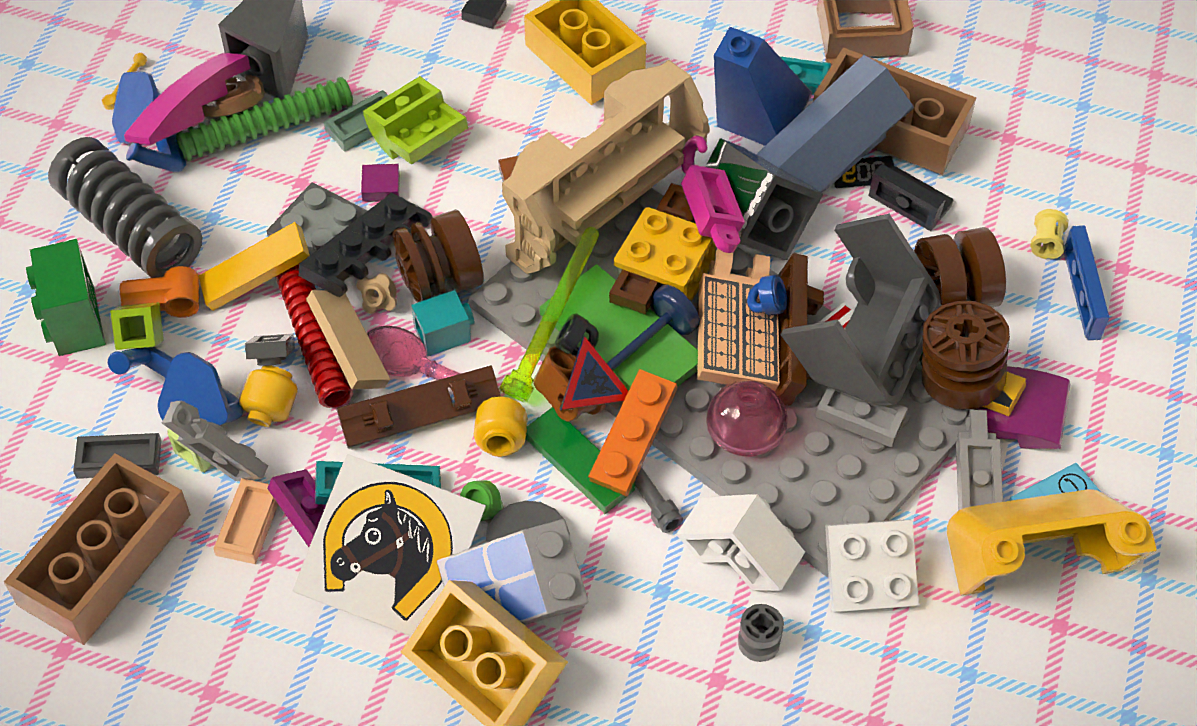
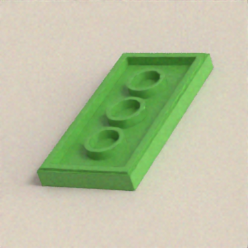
(663, 355)

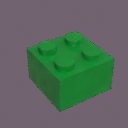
(65, 297)

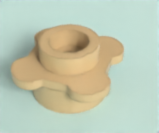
(385, 289)

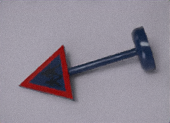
(594, 380)

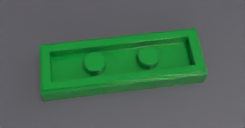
(572, 456)

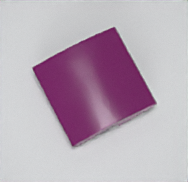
(1038, 414)

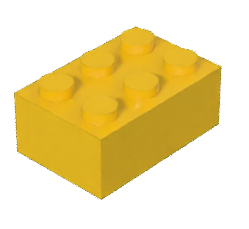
(584, 44)
(483, 656)

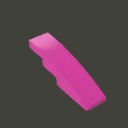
(183, 100)

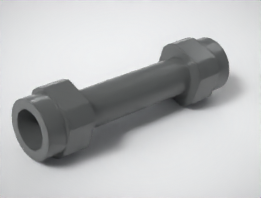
(663, 513)

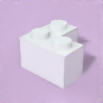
(745, 536)

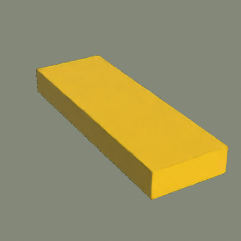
(253, 266)

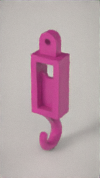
(710, 191)

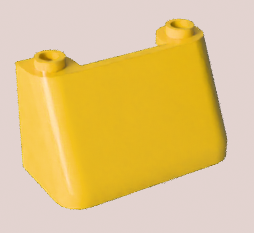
(992, 536)

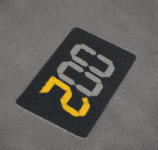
(862, 172)

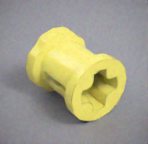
(1049, 233)

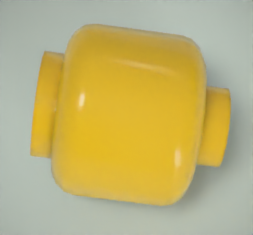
(268, 395)
(500, 426)

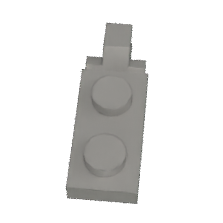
(212, 444)
(978, 463)

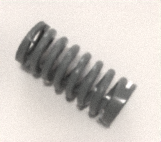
(120, 194)

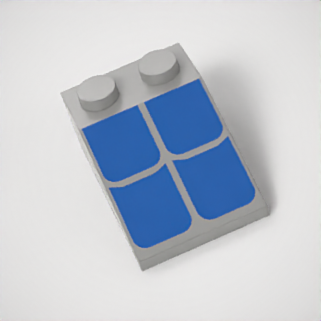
(524, 572)

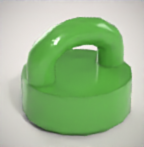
(484, 493)

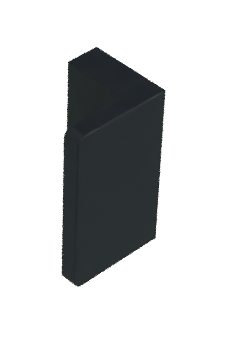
(909, 196)

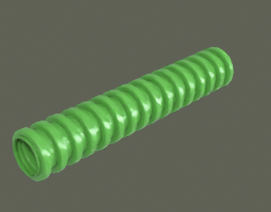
(265, 118)

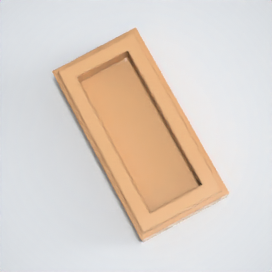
(246, 522)

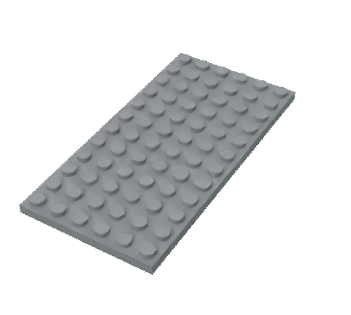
(818, 468)

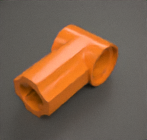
(175, 291)

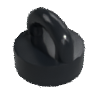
(572, 333)

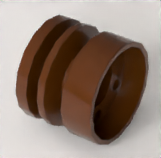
(430, 260)
(965, 354)

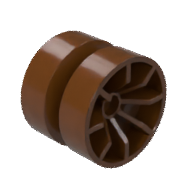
(965, 266)

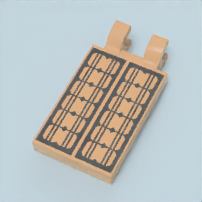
(731, 337)

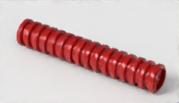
(322, 364)

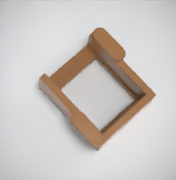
(866, 40)

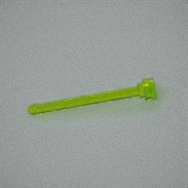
(519, 381)

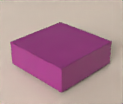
(379, 181)

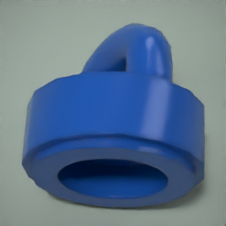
(771, 295)

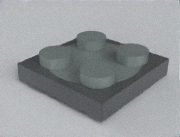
(319, 215)

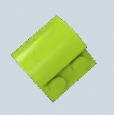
(413, 121)

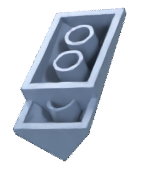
(839, 125)

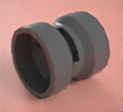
(758, 643)

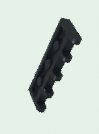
(359, 243)

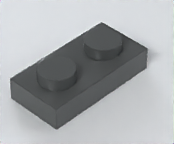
(270, 348)

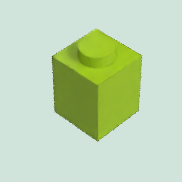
(137, 326)

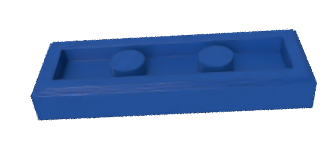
(1086, 283)

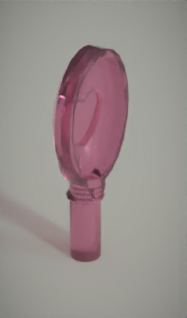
(405, 353)

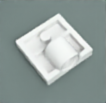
(871, 565)

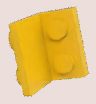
(667, 251)

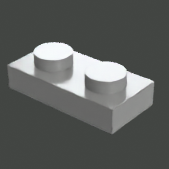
(862, 417)

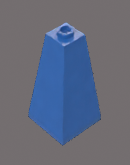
(755, 88)

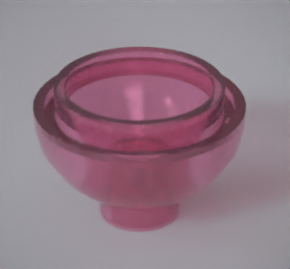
(744, 427)

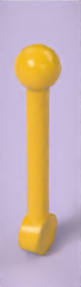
(109, 100)

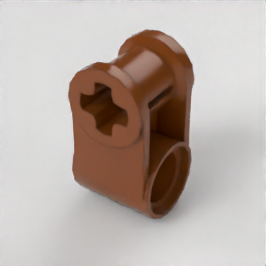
(553, 380)

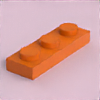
(633, 432)

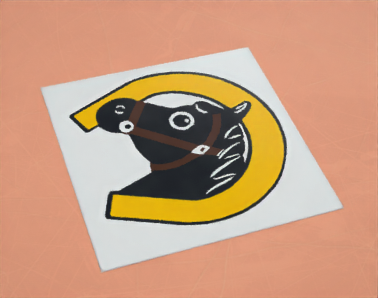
(383, 544)

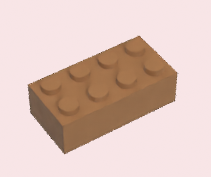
(931, 129)
(98, 548)

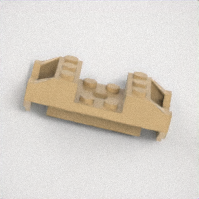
(566, 190)

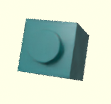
(442, 322)

